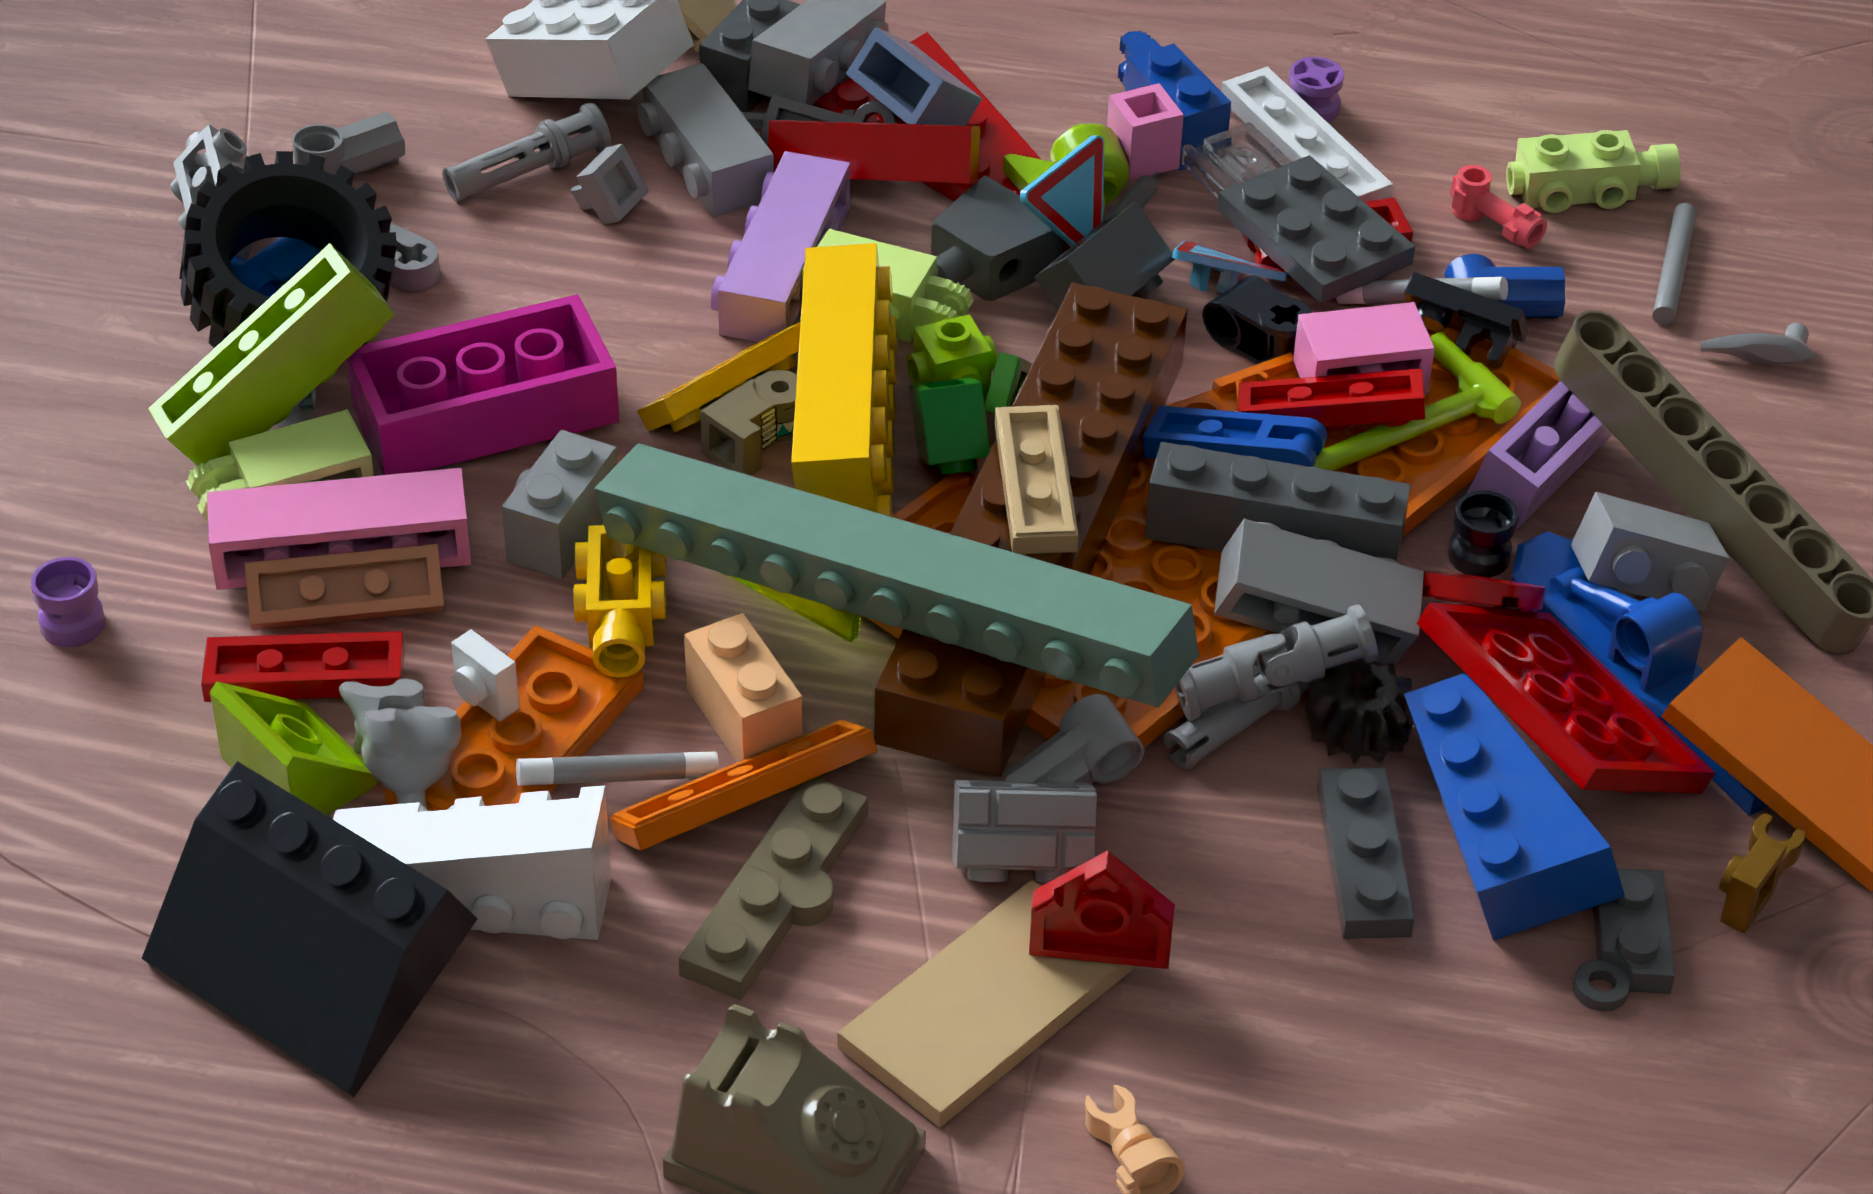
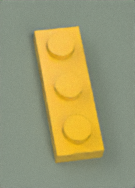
(683, 405)

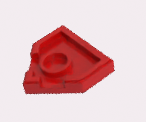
(1102, 916)

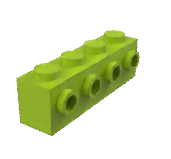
(273, 358)

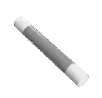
(1393, 290)
(615, 768)

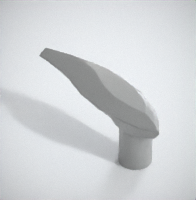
(1765, 347)

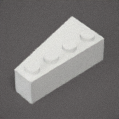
(512, 865)

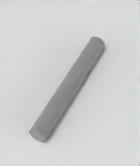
(1674, 264)

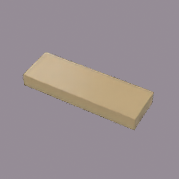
(1036, 480)

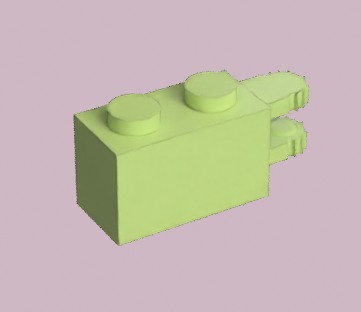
(917, 291)
(293, 454)

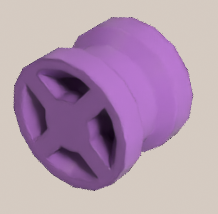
(1318, 84)

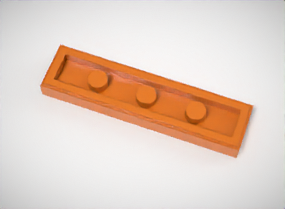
(742, 784)

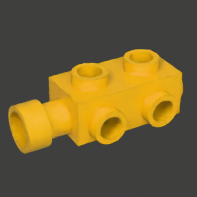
(618, 600)

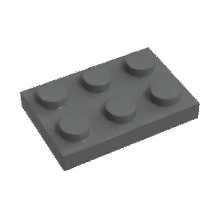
(1315, 228)

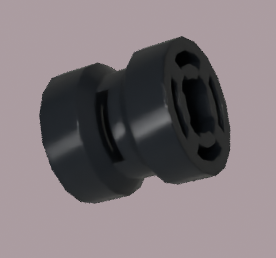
(1482, 534)

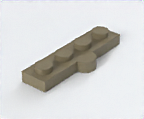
(776, 888)

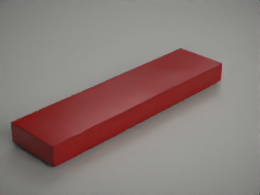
(885, 149)

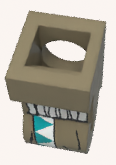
(750, 421)

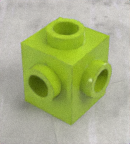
(952, 351)

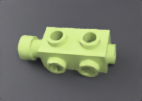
(1586, 167)

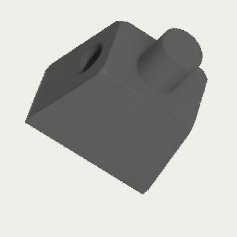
(992, 241)

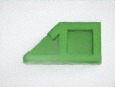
(1006, 381)

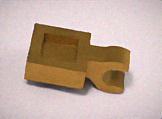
(1753, 878)

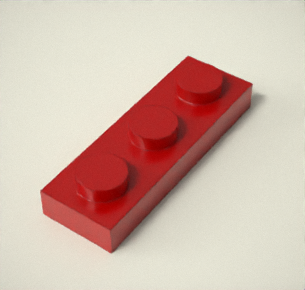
(1340, 400)
(303, 663)

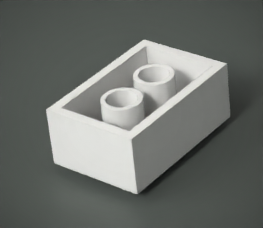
(587, 47)

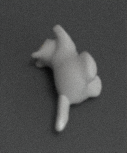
(400, 737)

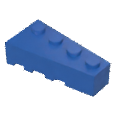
(1513, 822)

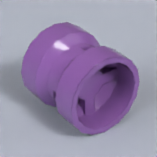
(67, 601)

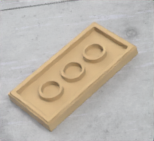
(972, 1012)

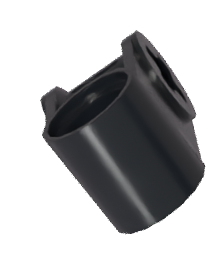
(1254, 320)

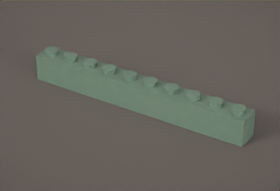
(902, 574)

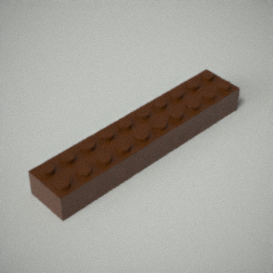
(1108, 372)

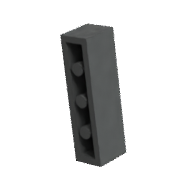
(1205, 494)

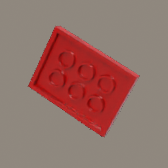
(1565, 700)

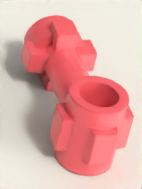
(1474, 200)

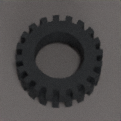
(272, 203)

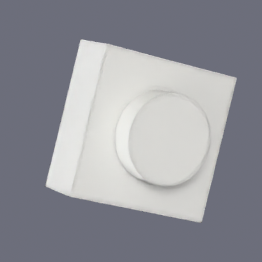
(484, 675)

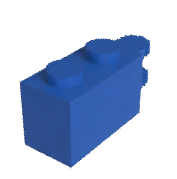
(1201, 102)

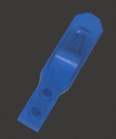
(1642, 643)

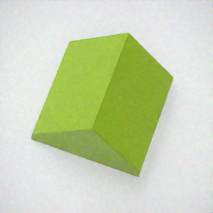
(288, 746)

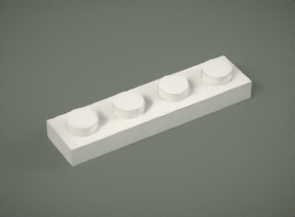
(1301, 131)

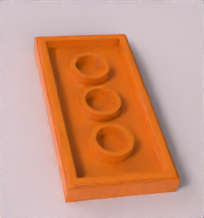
(560, 714)
(1784, 752)

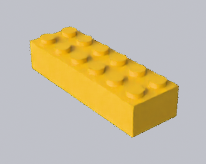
(846, 379)

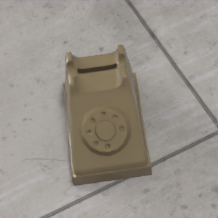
(784, 1120)

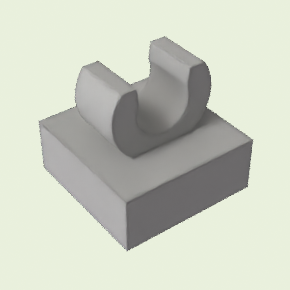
(610, 185)

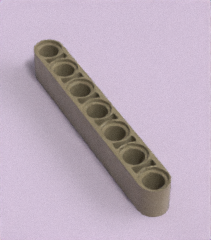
(1717, 481)

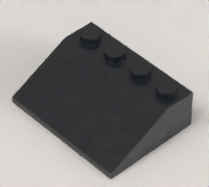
(302, 928)

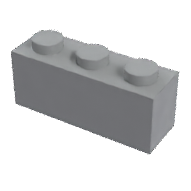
(812, 47)
(706, 139)
(1288, 578)

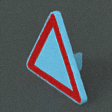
(1070, 192)
(1226, 263)

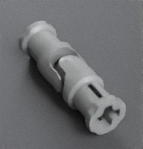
(1283, 658)

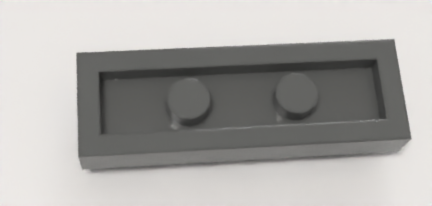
(1365, 853)

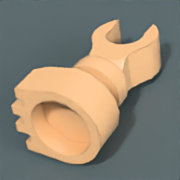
(1146, 1162)

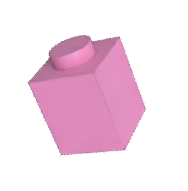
(1147, 128)

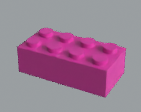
(483, 386)

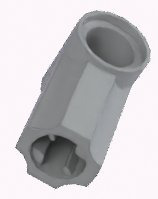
(354, 146)
(1089, 748)

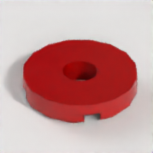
(1482, 591)

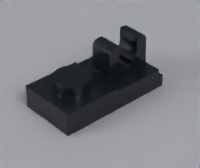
(1468, 313)

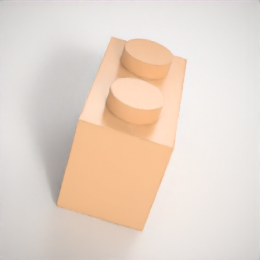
(741, 687)

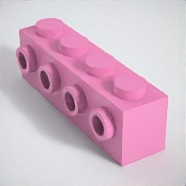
(337, 519)

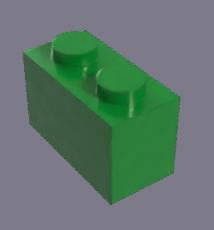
(950, 423)

